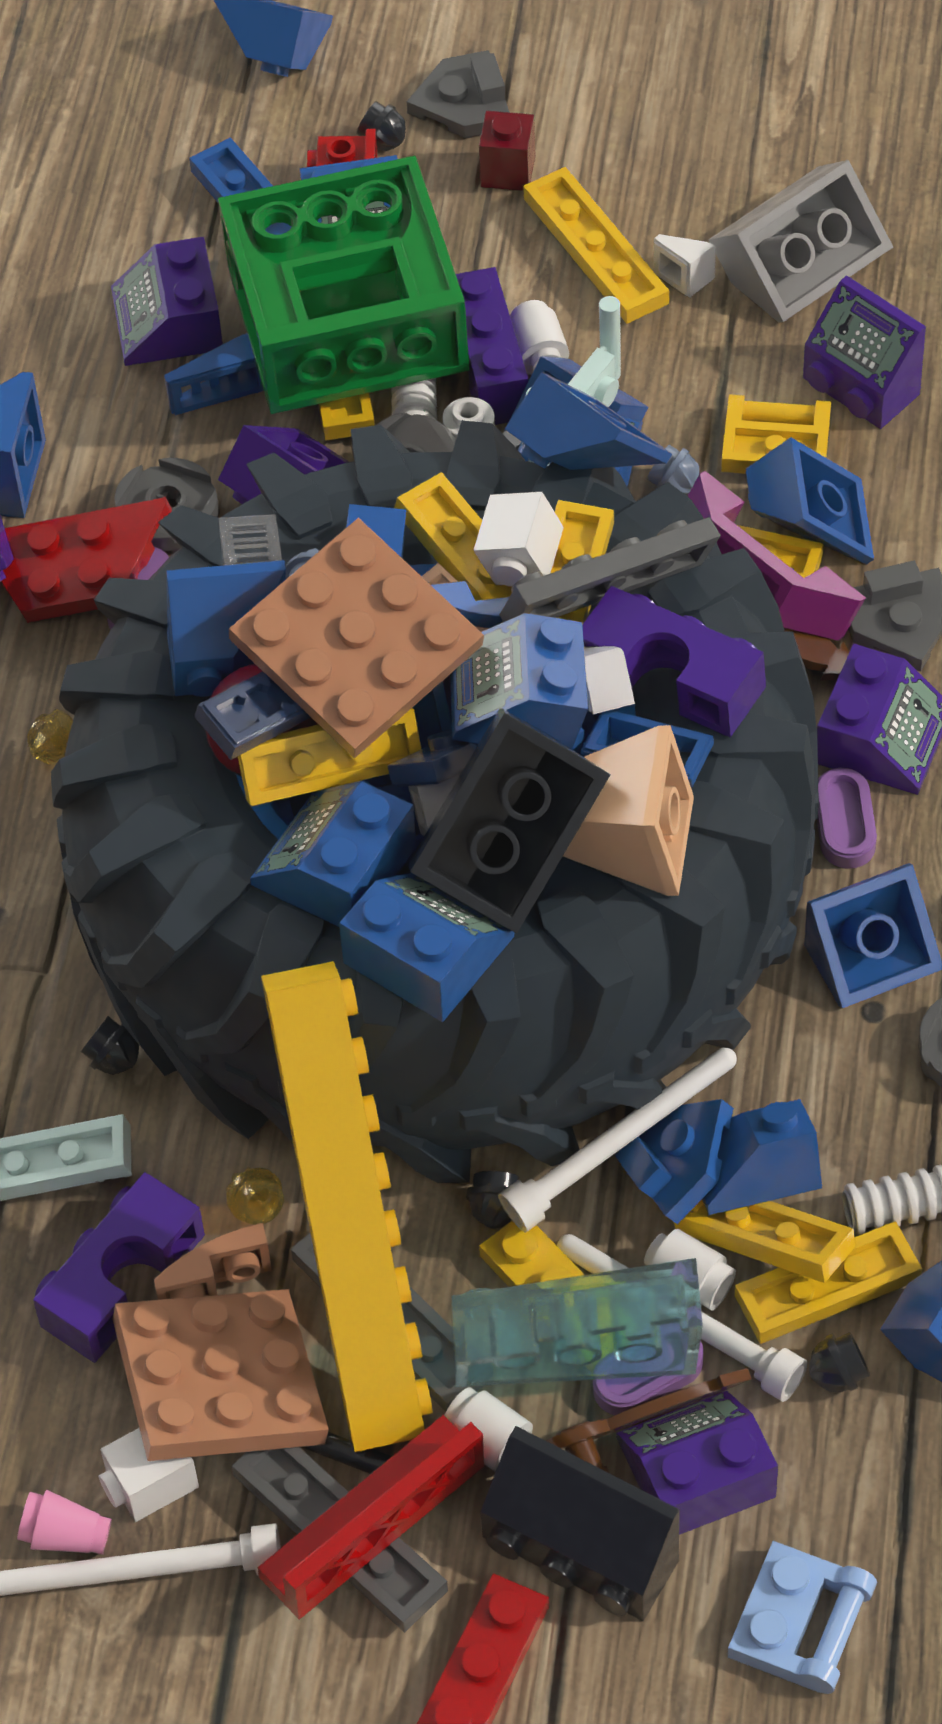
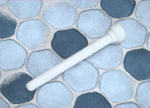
(529, 1200)
(775, 1369)
(248, 1551)

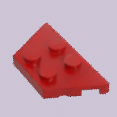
(70, 558)

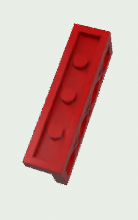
(373, 1515)

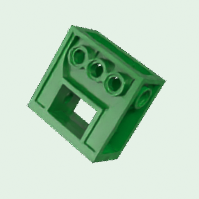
(347, 299)

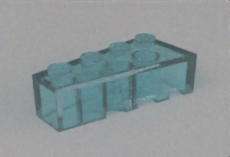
(580, 1327)

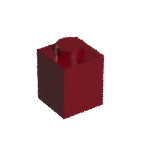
(507, 150)

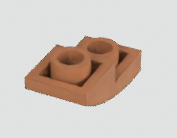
(231, 1258)

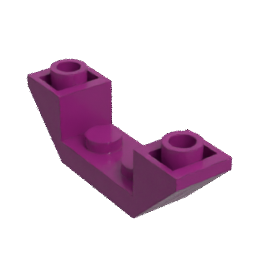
(813, 604)

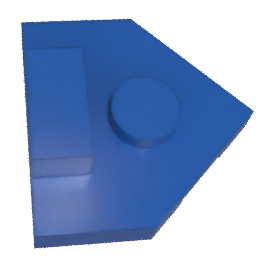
(678, 1156)

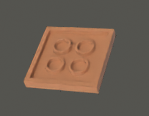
(356, 637)
(219, 1374)

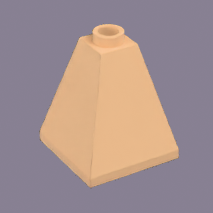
(641, 813)

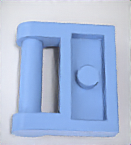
(781, 1612)

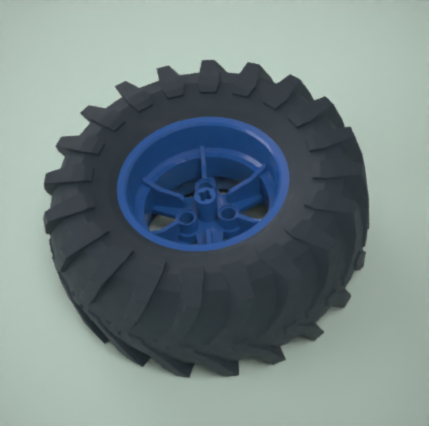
(600, 979)

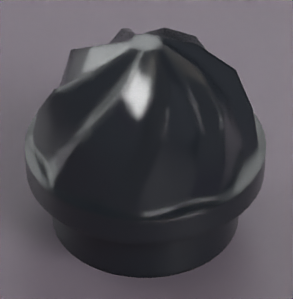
(388, 124)
(111, 1048)
(484, 1197)
(838, 1363)

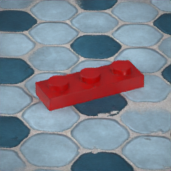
(487, 1655)

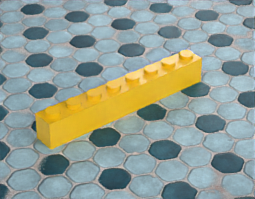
(345, 1205)

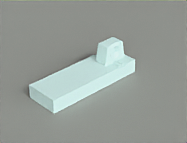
(65, 1157)

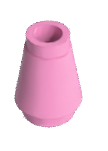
(62, 1525)

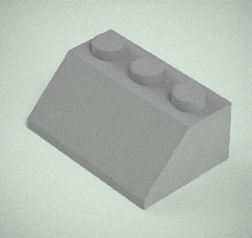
(802, 241)

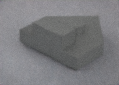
(461, 93)
(900, 612)

